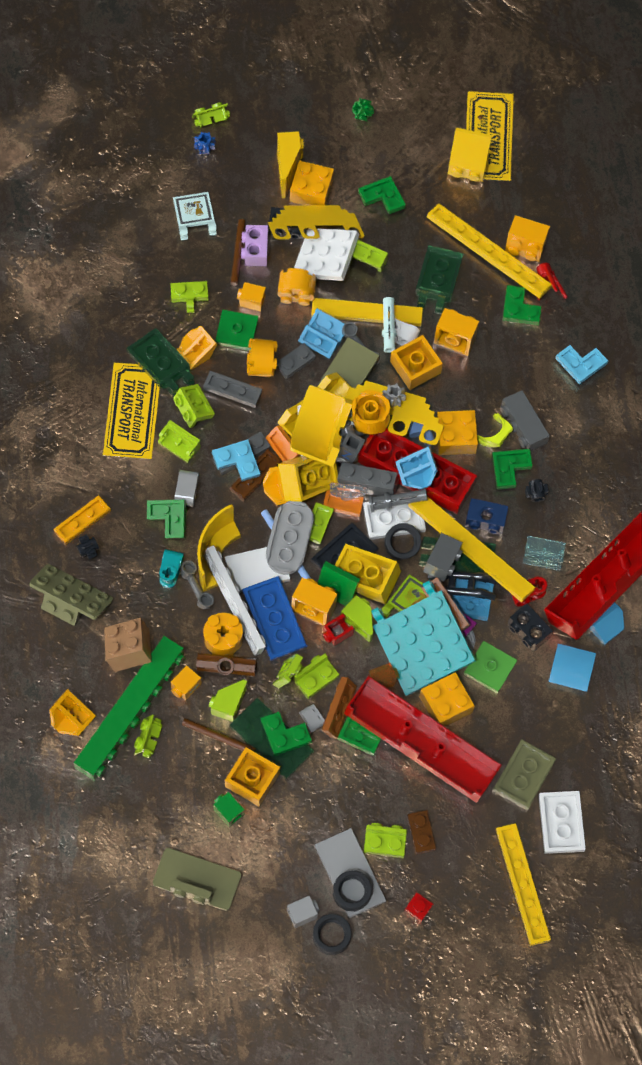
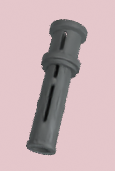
(421, 495)

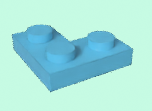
(580, 367)
(238, 454)

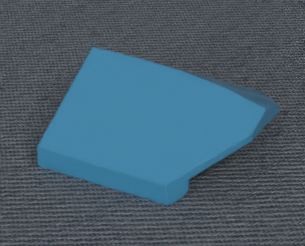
(417, 469)
(609, 624)

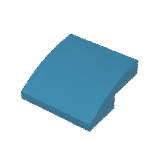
(323, 333)
(473, 607)
(572, 667)

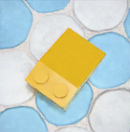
(289, 153)
(469, 154)
(305, 478)
(375, 572)

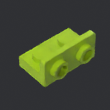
(193, 404)
(315, 676)
(385, 840)

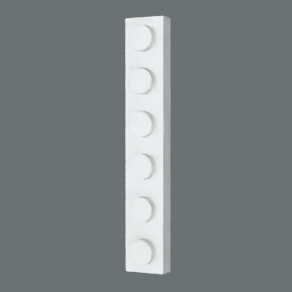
(231, 594)

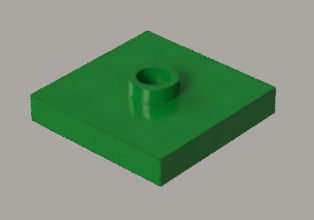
(236, 329)
(340, 581)

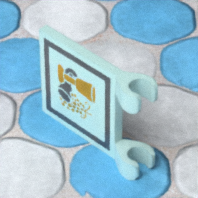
(194, 211)

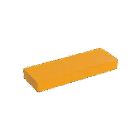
(82, 520)

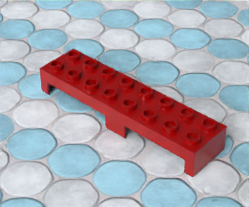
(599, 583)
(422, 739)

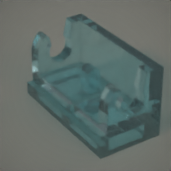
(544, 553)

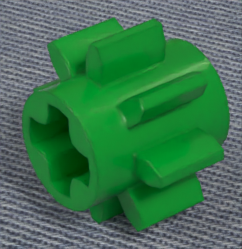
(363, 109)

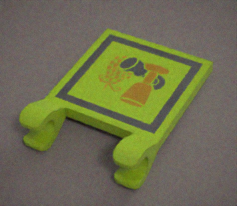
(406, 596)

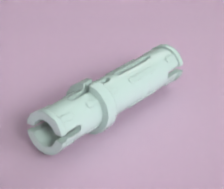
(389, 344)

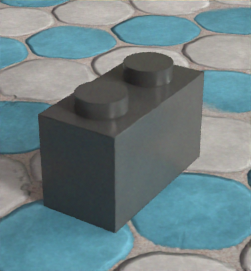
(442, 557)

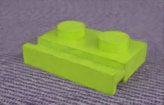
(289, 668)

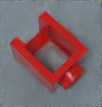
(337, 630)

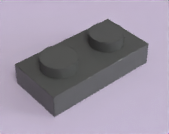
(295, 361)

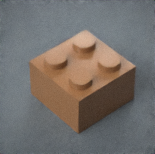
(127, 644)

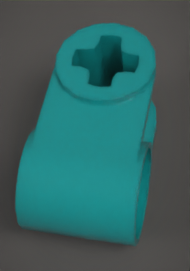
(170, 566)

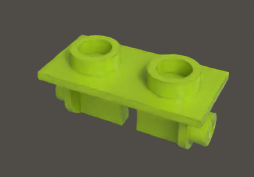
(217, 112)
(144, 742)

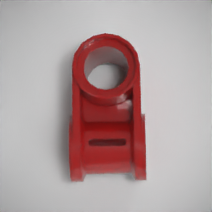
(541, 583)

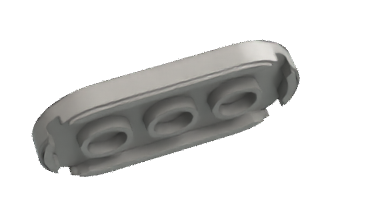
(289, 537)

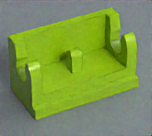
(370, 255)
(179, 441)

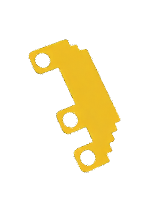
(310, 216)
(411, 409)

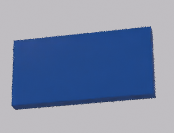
(274, 618)

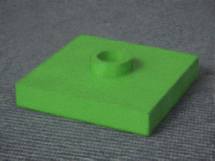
(491, 667)

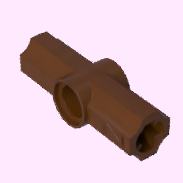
(239, 665)

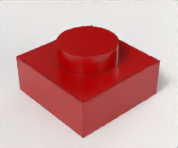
(418, 907)

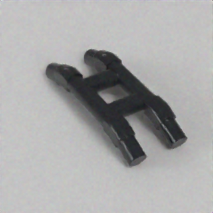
(470, 590)

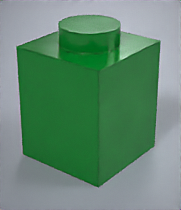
(228, 809)

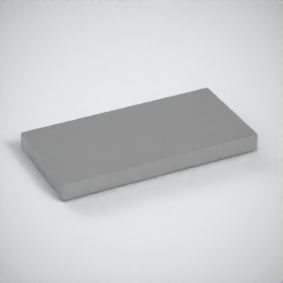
(345, 854)

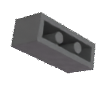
(524, 421)
(375, 479)

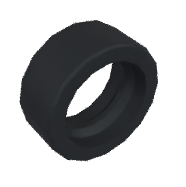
(388, 543)
(356, 875)
(334, 918)

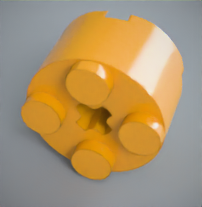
(296, 286)
(261, 357)
(371, 412)
(223, 624)

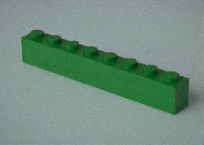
(129, 708)

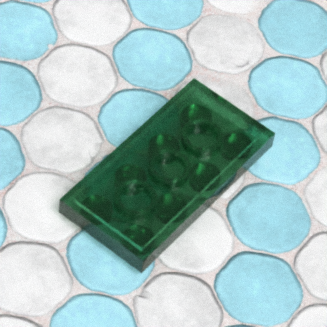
(250, 730)

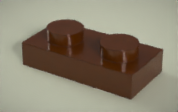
(421, 832)

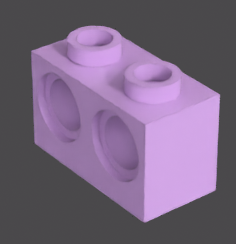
(255, 245)

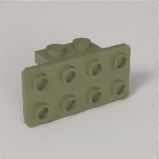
(68, 596)
(197, 879)

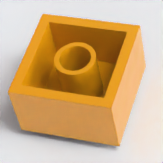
(311, 184)
(527, 238)
(456, 331)
(416, 362)
(458, 433)
(314, 601)
(447, 700)
(252, 776)

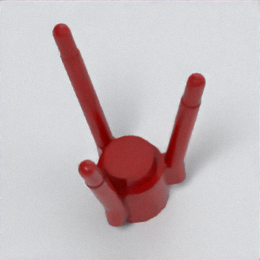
(548, 274)

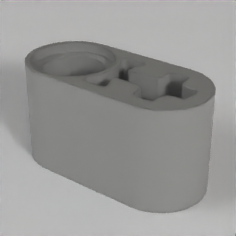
(187, 487)

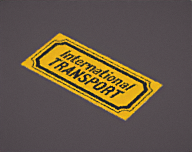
(496, 121)
(131, 413)

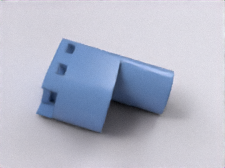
(415, 430)

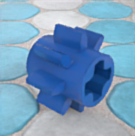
(204, 143)

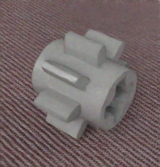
(394, 395)

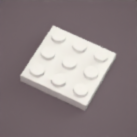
(329, 254)

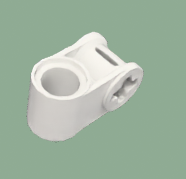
(405, 332)

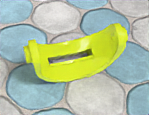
(498, 439)

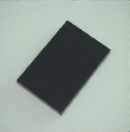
(350, 535)

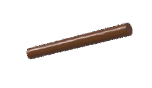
(237, 253)
(216, 735)

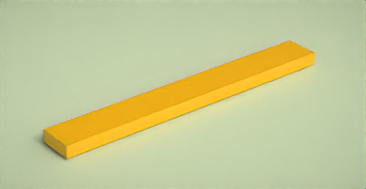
(489, 250)
(474, 549)

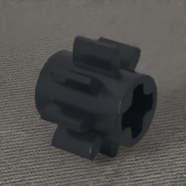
(537, 490)
(87, 546)

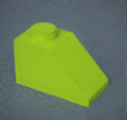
(359, 616)
(228, 701)

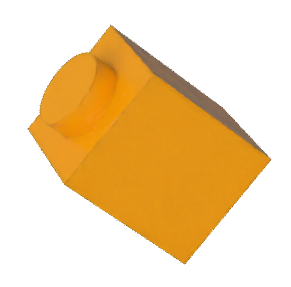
(251, 296)
(185, 683)

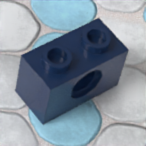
(481, 508)

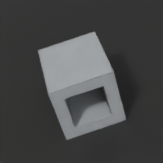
(303, 911)

